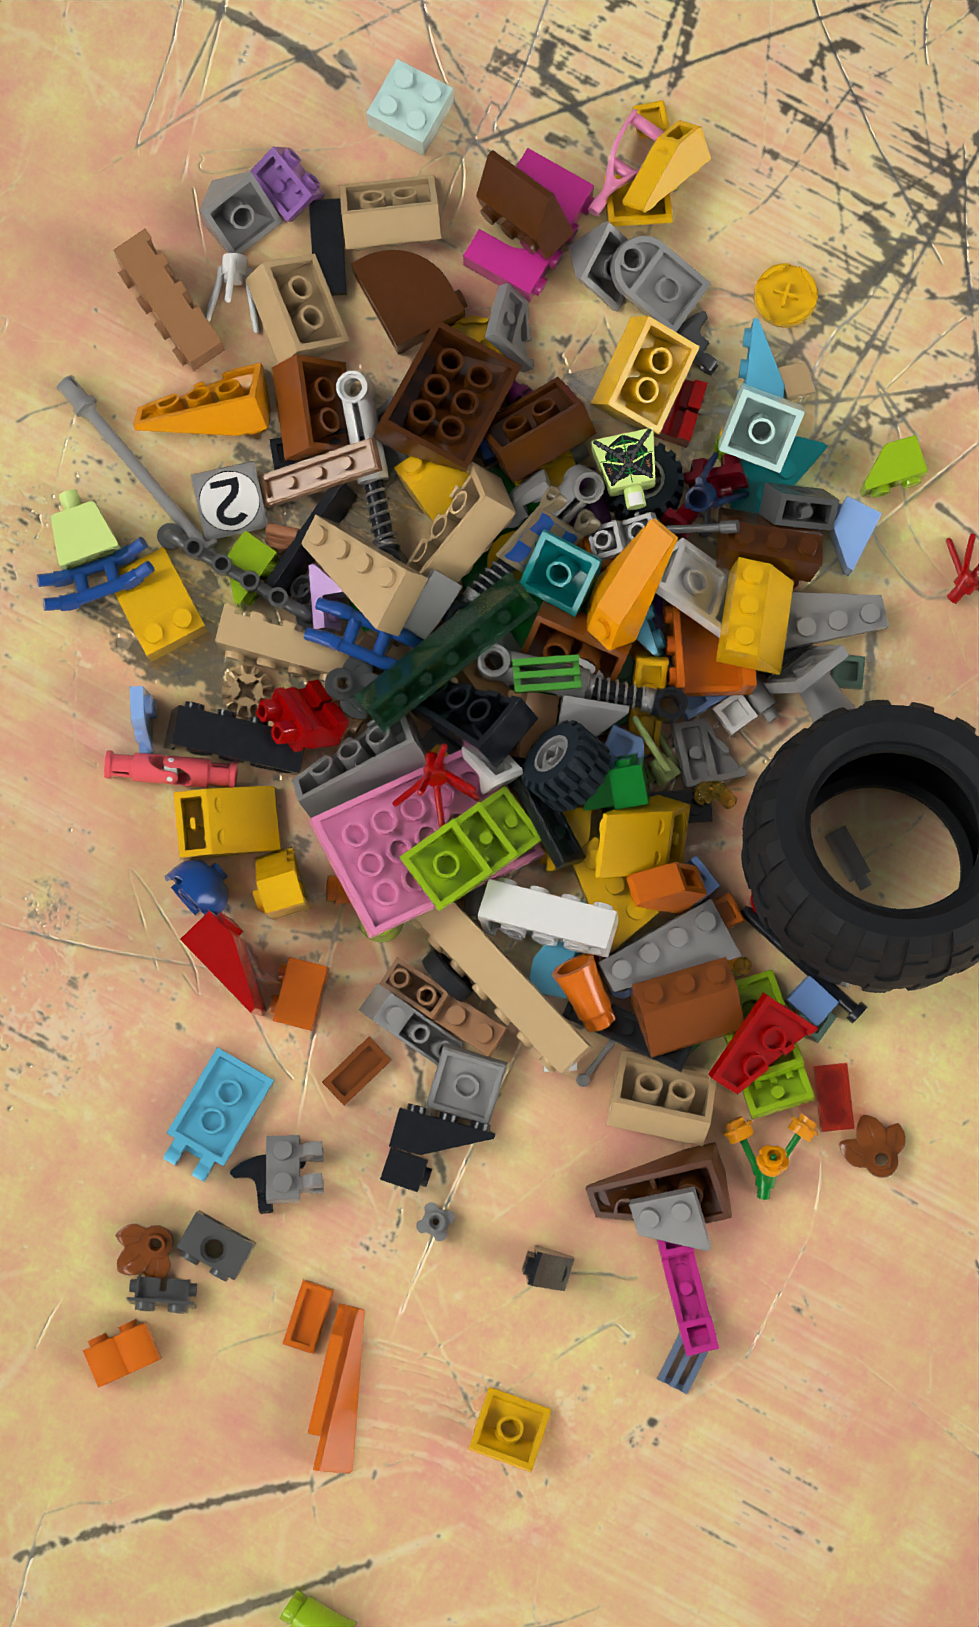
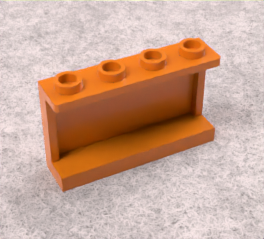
(694, 660)

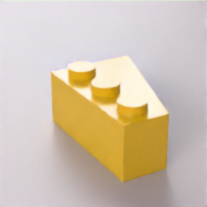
(279, 884)
(613, 892)

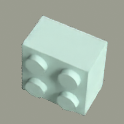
(410, 107)
(761, 427)

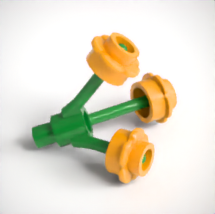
(771, 1159)

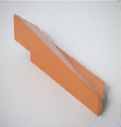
(337, 1394)

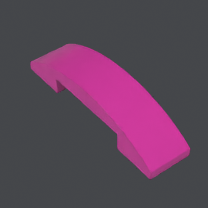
(688, 1298)

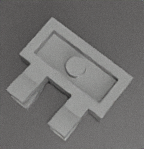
(283, 1169)

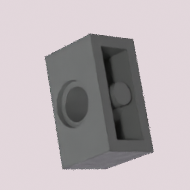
(798, 506)
(236, 1246)

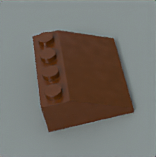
(447, 399)

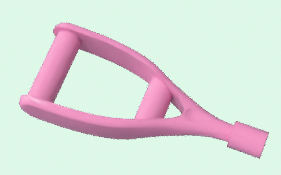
(614, 164)

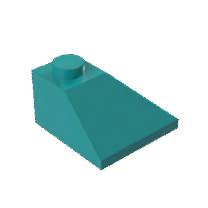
(561, 573)

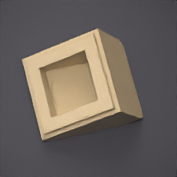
(796, 381)

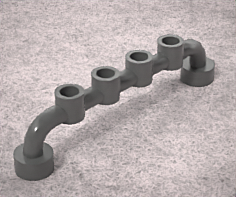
(172, 538)

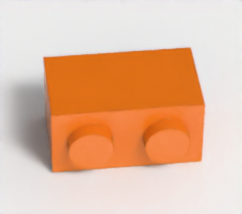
(299, 994)

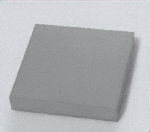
(466, 1084)

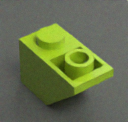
(896, 465)
(254, 556)

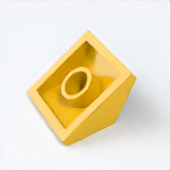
(622, 215)
(509, 1429)

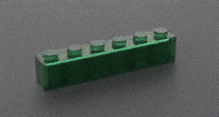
(446, 651)

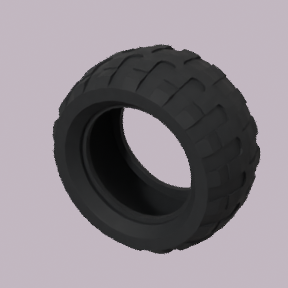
(801, 902)

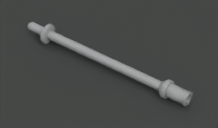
(85, 406)

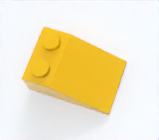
(160, 608)

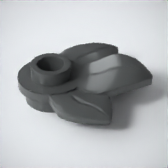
(357, 676)

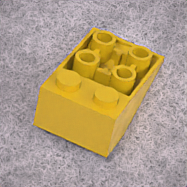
(226, 822)
(642, 837)

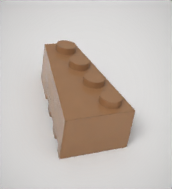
(168, 301)

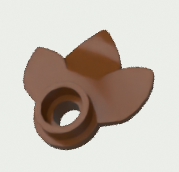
(872, 1142)
(139, 1252)

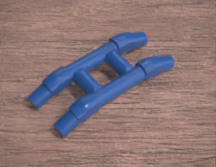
(80, 573)
(346, 644)

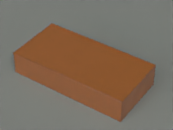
(356, 1071)

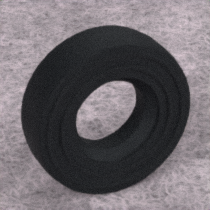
(441, 971)

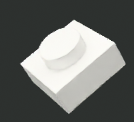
(734, 713)

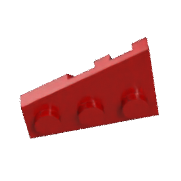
(759, 1041)

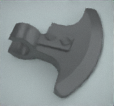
(692, 331)

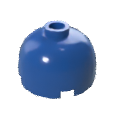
(200, 886)

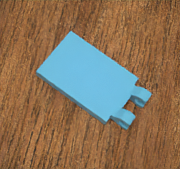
(217, 1112)

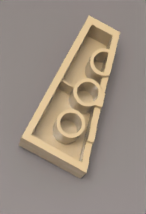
(467, 527)
(369, 576)
(274, 645)

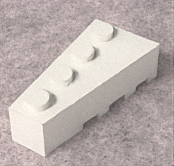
(547, 917)

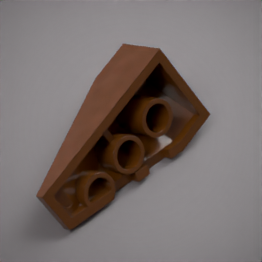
(683, 1169)

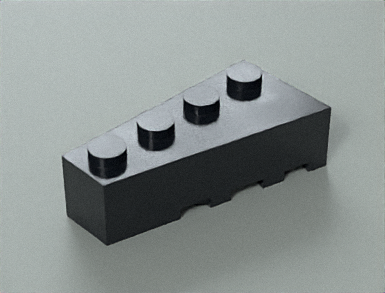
(478, 719)
(230, 738)

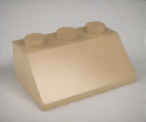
(390, 212)
(296, 307)
(661, 1100)

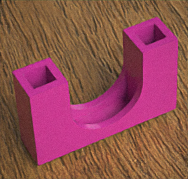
(516, 265)

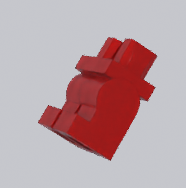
(683, 414)
(303, 717)

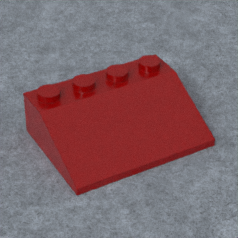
(222, 950)

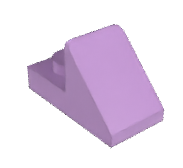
(323, 586)

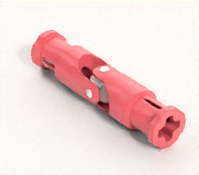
(147, 769)

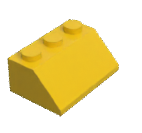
(645, 374)
(755, 616)

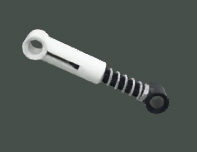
(361, 424)

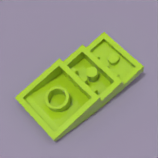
(471, 848)
(786, 1080)

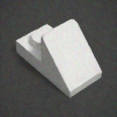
(493, 778)

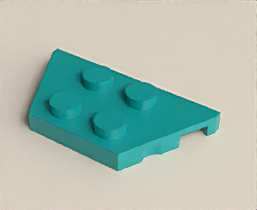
(798, 461)

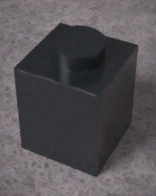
(406, 1170)

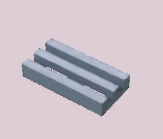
(674, 1381)

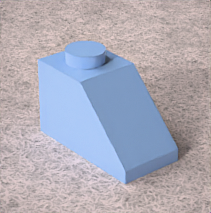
(852, 531)

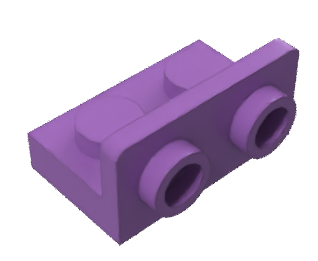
(286, 182)

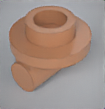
(280, 536)

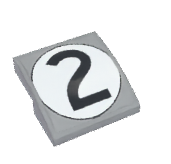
(229, 500)

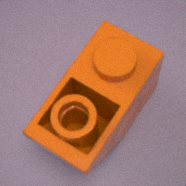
(667, 887)

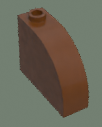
(407, 295)

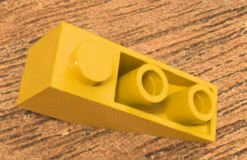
(670, 161)

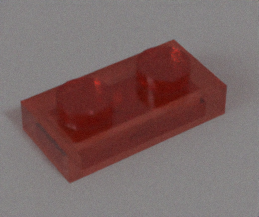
(833, 1097)

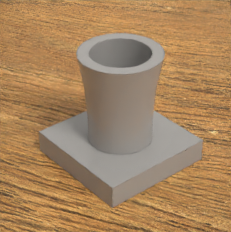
(811, 678)

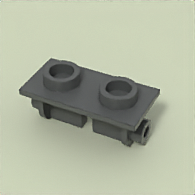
(175, 1297)

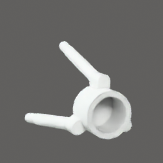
(233, 272)

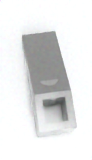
(407, 1024)

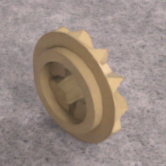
(231, 689)

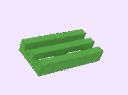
(541, 661)

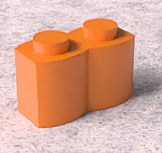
(122, 1353)

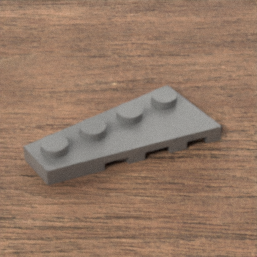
(832, 616)
(675, 945)

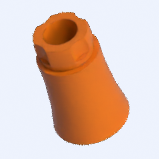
(585, 991)

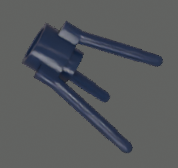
(704, 495)

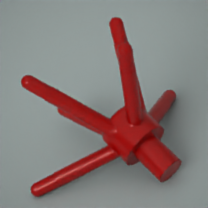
(967, 580)
(437, 775)

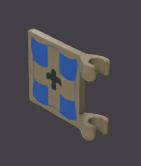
(522, 543)

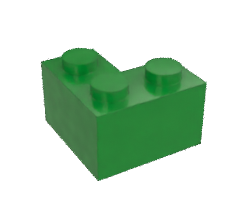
(623, 785)

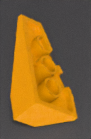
(225, 407)
(628, 586)

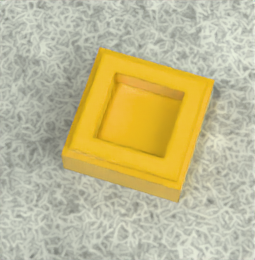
(655, 113)

